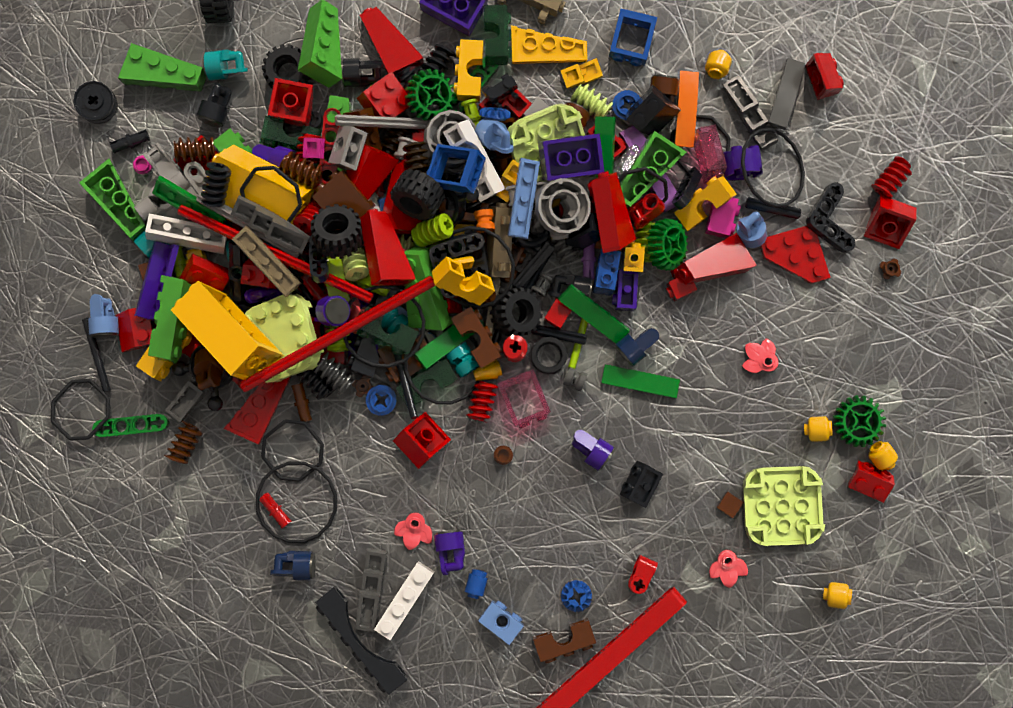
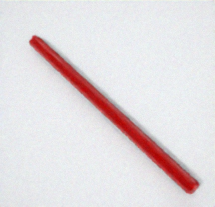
(282, 256)
(337, 334)

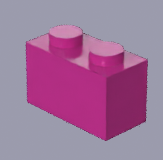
(721, 219)

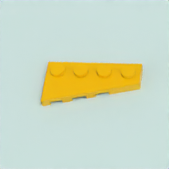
(537, 47)

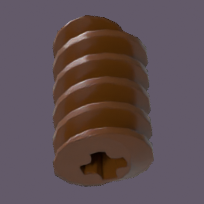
(194, 149)
(301, 170)
(184, 443)

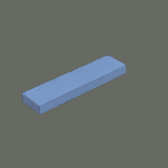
(523, 198)

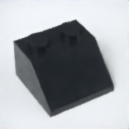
(652, 111)

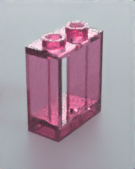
(709, 153)
(518, 380)

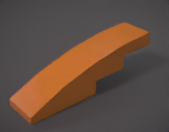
(687, 102)

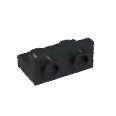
(641, 483)

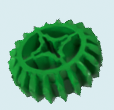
(439, 84)
(667, 244)
(865, 426)

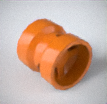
(484, 219)

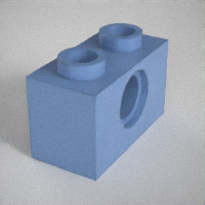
(506, 632)

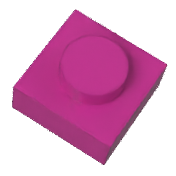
(313, 148)

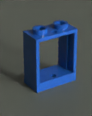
(635, 19)
(471, 172)
(606, 272)

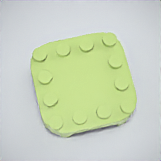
(547, 124)
(289, 327)
(783, 506)

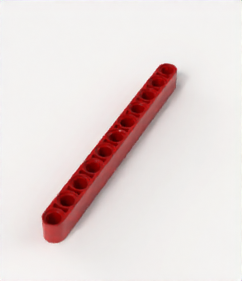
(616, 651)

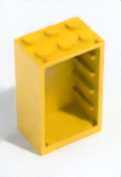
(265, 187)
(225, 331)

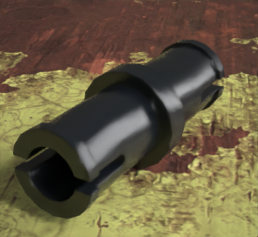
(129, 141)

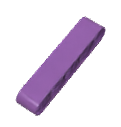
(631, 137)

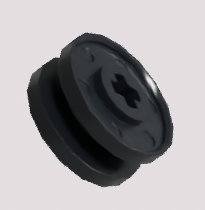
(103, 110)

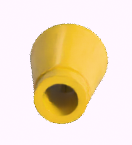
(491, 372)

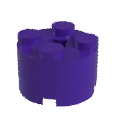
(752, 163)

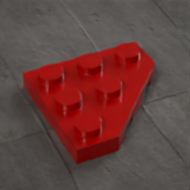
(797, 253)

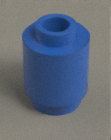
(476, 583)

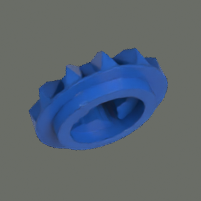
(618, 102)
(495, 113)
(390, 400)
(580, 587)

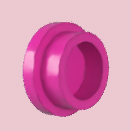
(141, 165)

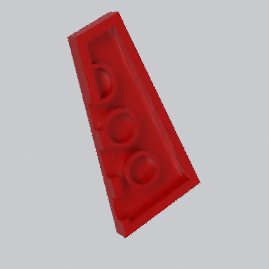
(257, 412)

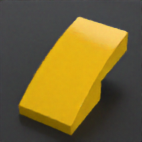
(582, 74)
(508, 179)
(467, 262)

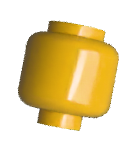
(718, 64)
(818, 429)
(883, 455)
(837, 595)

